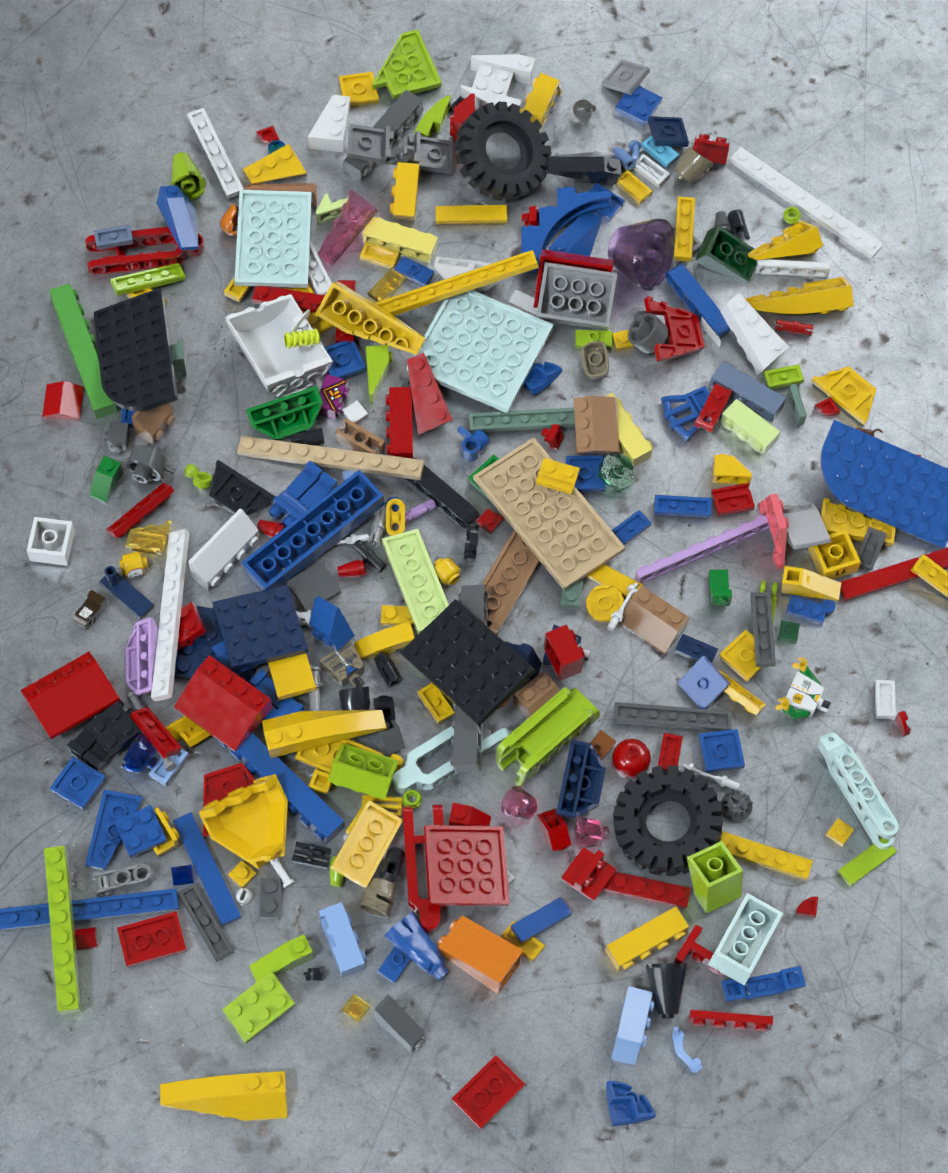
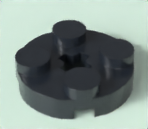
(471, 548)

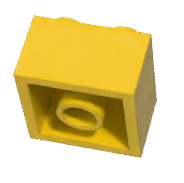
(835, 558)

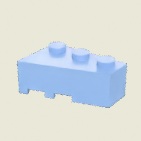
(342, 939)
(632, 1025)

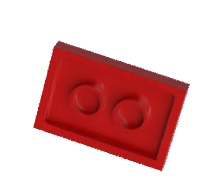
(151, 939)
(488, 1092)

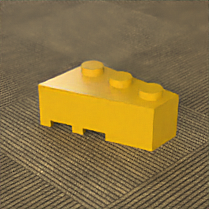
(542, 97)
(405, 191)

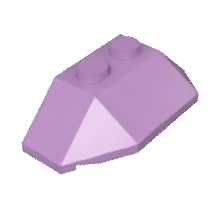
(141, 656)

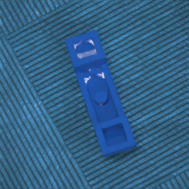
(764, 985)

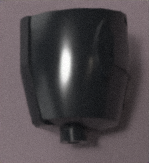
(355, 698)

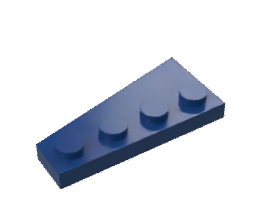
(105, 834)

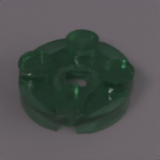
(613, 480)

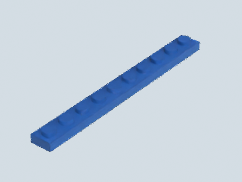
(92, 909)

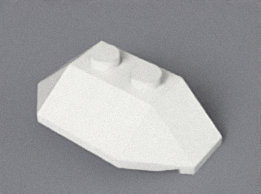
(453, 266)

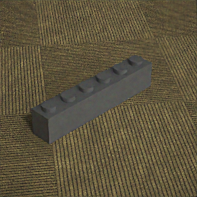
(399, 118)

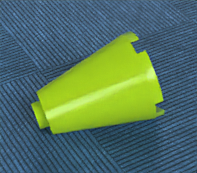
(187, 176)

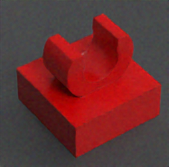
(532, 217)
(553, 436)

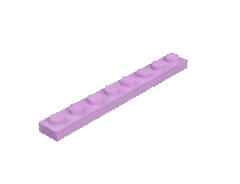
(701, 550)

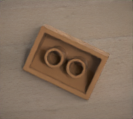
(596, 425)
(653, 620)

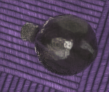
(583, 109)

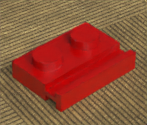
(732, 499)

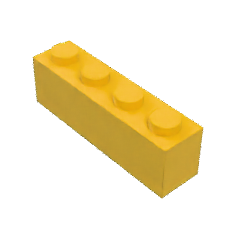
(646, 939)

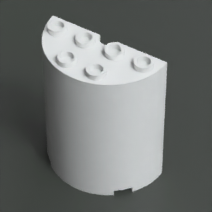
(262, 340)

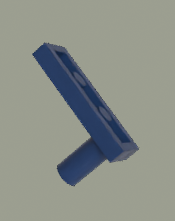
(125, 593)

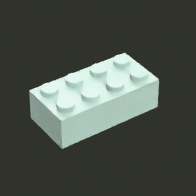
(745, 939)

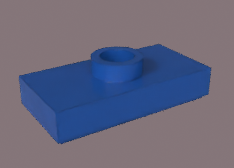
(414, 271)
(394, 965)

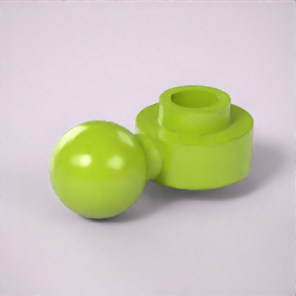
(200, 479)

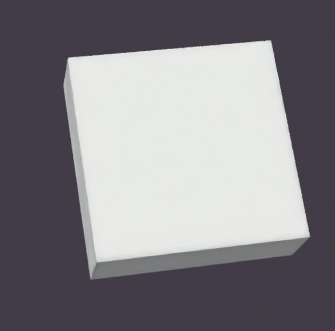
(355, 412)

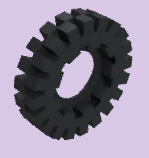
(476, 163)
(661, 786)

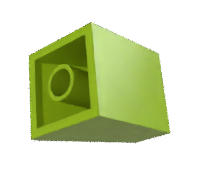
(715, 877)

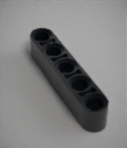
(445, 498)

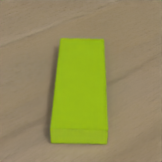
(865, 863)

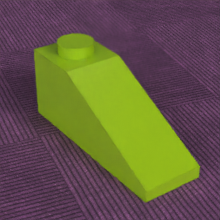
(377, 368)
(283, 958)

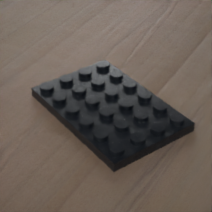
(467, 662)

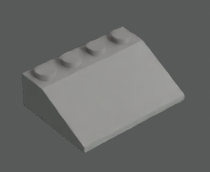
(576, 296)

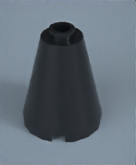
(667, 987)

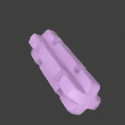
(419, 510)

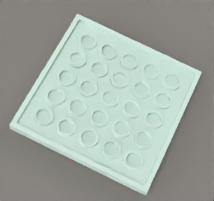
(483, 347)

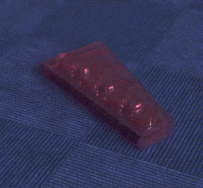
(354, 217)

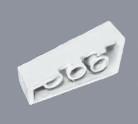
(753, 333)

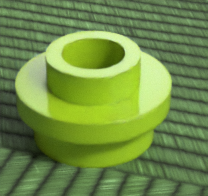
(792, 211)
(412, 793)

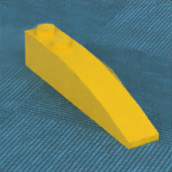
(812, 298)
(367, 320)
(317, 728)
(233, 1096)

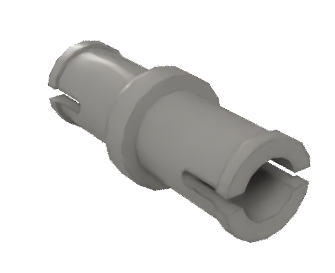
(377, 528)

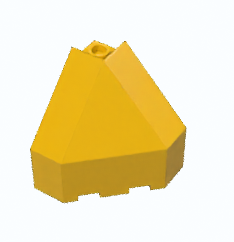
(250, 821)

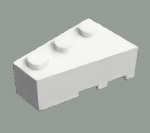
(332, 126)

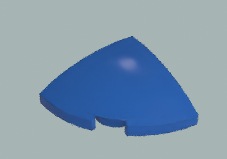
(541, 376)
(626, 1106)

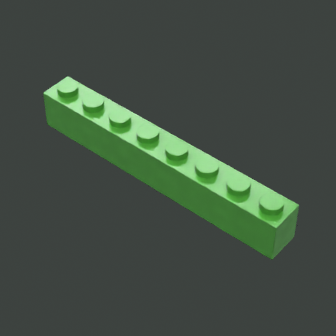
(81, 347)

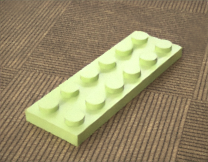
(415, 577)

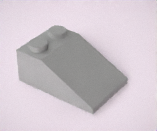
(805, 526)

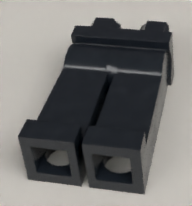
(88, 748)

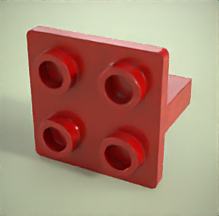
(713, 149)
(588, 873)

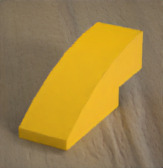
(384, 641)

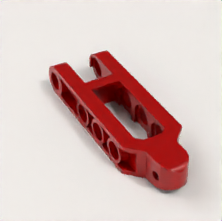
(141, 238)
(428, 915)

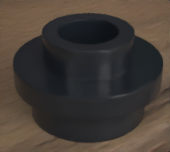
(313, 974)

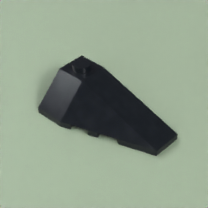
(587, 166)

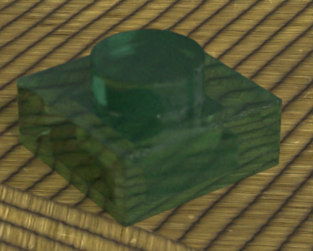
(788, 632)

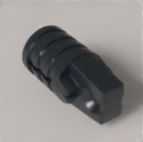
(309, 437)
(387, 669)

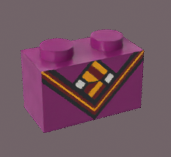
(332, 395)

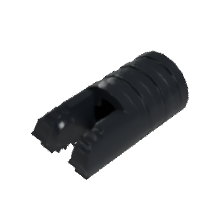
(738, 223)
(392, 863)

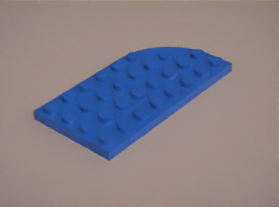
(886, 483)

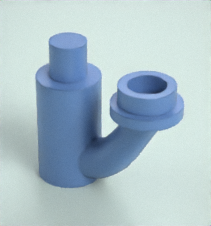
(626, 160)

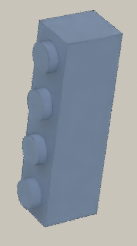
(749, 391)

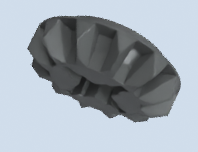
(736, 814)

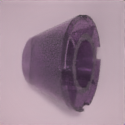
(643, 251)

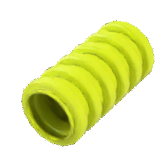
(301, 338)

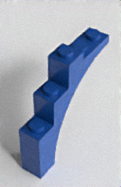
(553, 219)

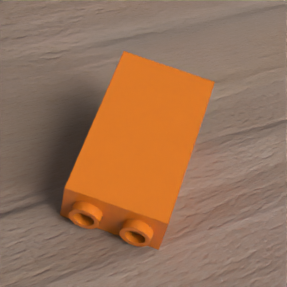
(480, 953)

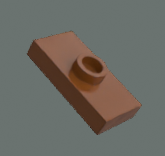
(602, 744)

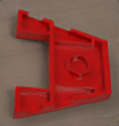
(683, 330)
(223, 781)

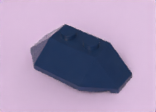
(581, 781)

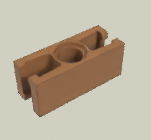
(359, 433)

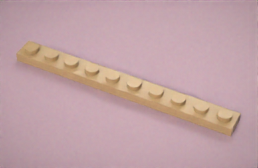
(331, 457)

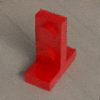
(697, 952)

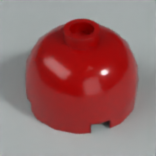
(631, 758)

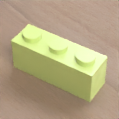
(750, 427)

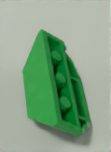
(286, 414)

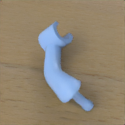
(678, 1040)

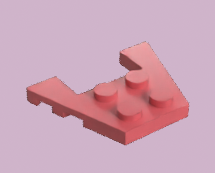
(778, 524)

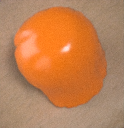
(229, 220)

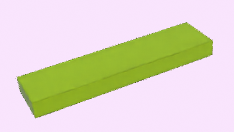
(147, 279)

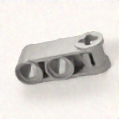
(111, 880)

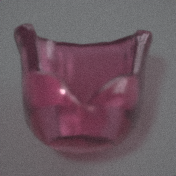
(519, 804)

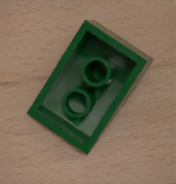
(726, 254)

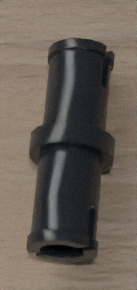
(369, 556)

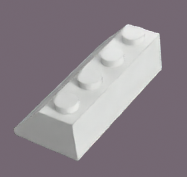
(224, 550)

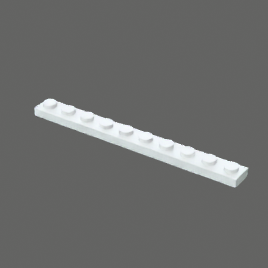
(806, 203)
(170, 615)

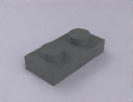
(871, 547)
(270, 898)

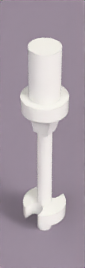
(351, 540)
(617, 616)
(721, 780)

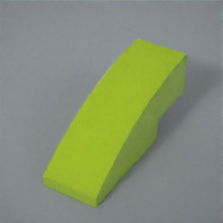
(434, 118)

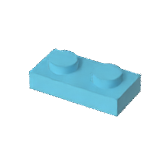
(663, 154)

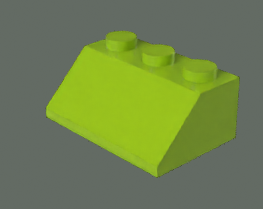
(363, 771)

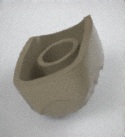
(595, 360)

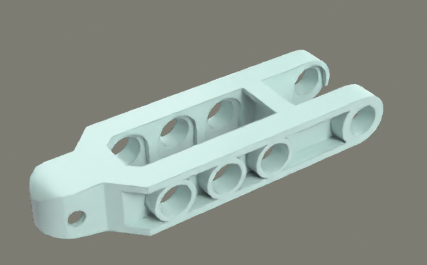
(411, 776)
(874, 813)

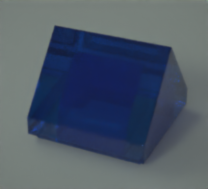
(182, 875)

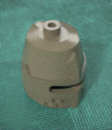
(692, 165)
(378, 897)

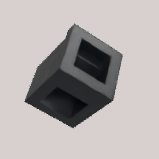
(385, 704)

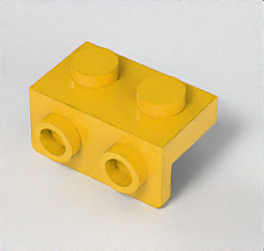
(170, 834)

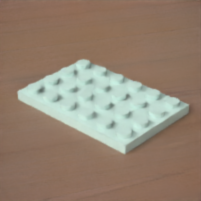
(273, 238)

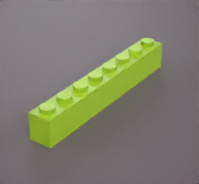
(62, 930)

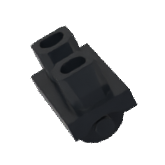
(311, 855)

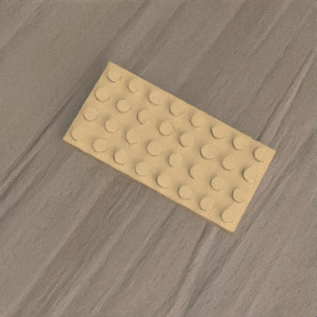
(553, 524)

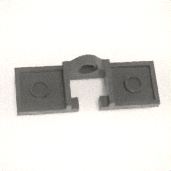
(373, 146)

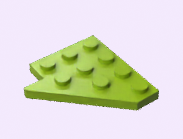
(408, 67)

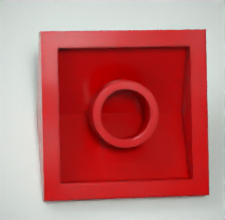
(63, 401)

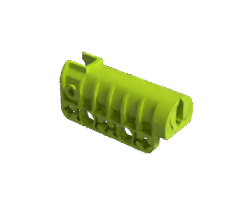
(546, 733)

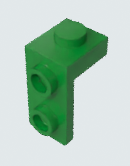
(719, 587)

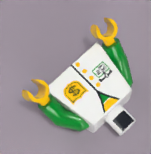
(803, 694)

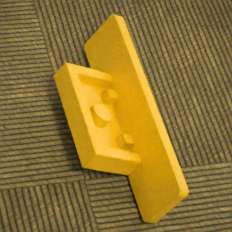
(188, 731)

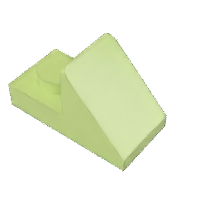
(328, 210)

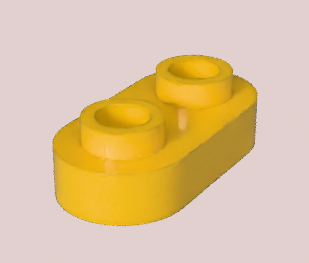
(395, 517)

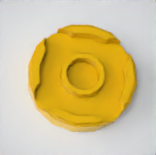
(603, 602)

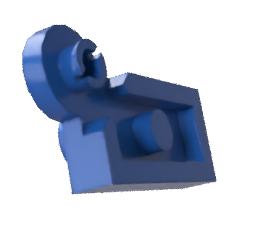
(809, 609)

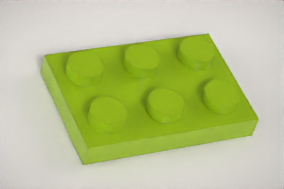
(259, 1006)

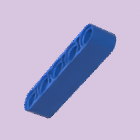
(696, 299)

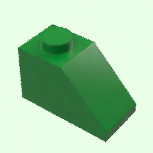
(106, 479)

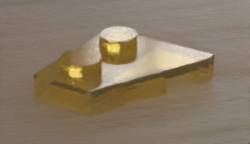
(149, 539)

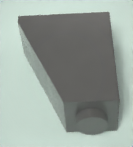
(399, 1024)

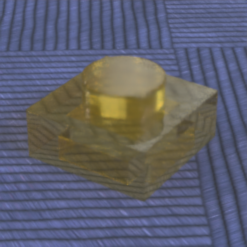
(355, 1008)

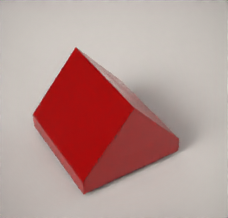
(86, 938)

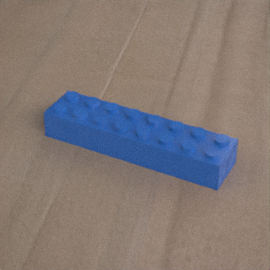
(313, 532)

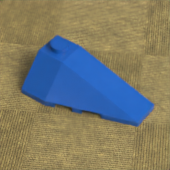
(579, 236)

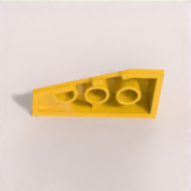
(796, 240)

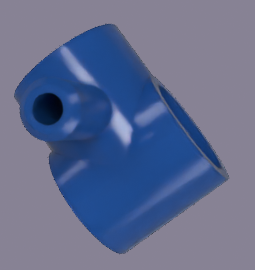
(477, 440)

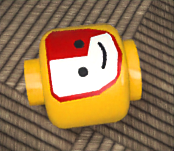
(133, 564)

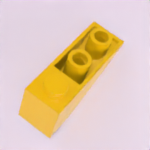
(809, 584)

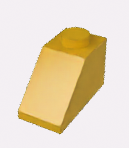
(729, 471)

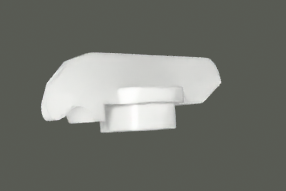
(300, 321)

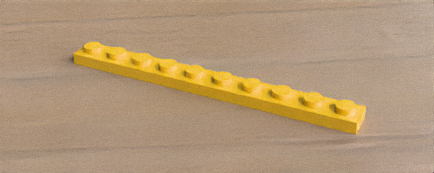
(460, 283)

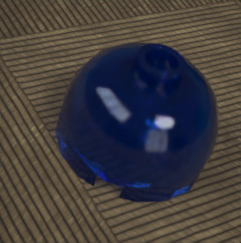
(140, 756)

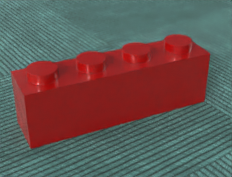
(400, 421)

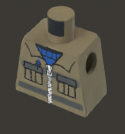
(344, 666)

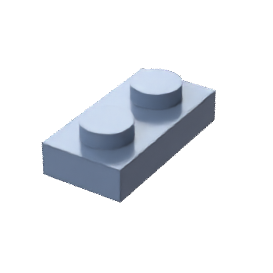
(113, 237)

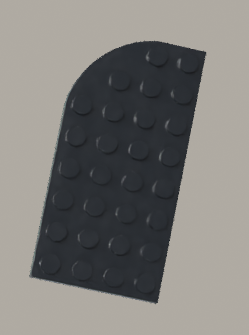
(136, 352)

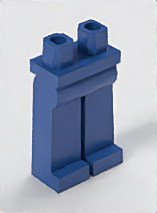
(302, 493)
(280, 707)

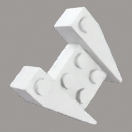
(496, 76)

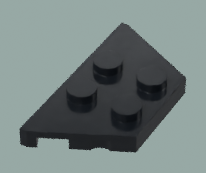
(236, 491)

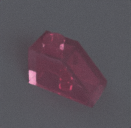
(588, 833)

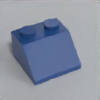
(329, 624)

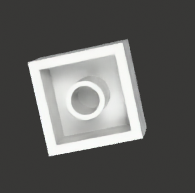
(50, 541)

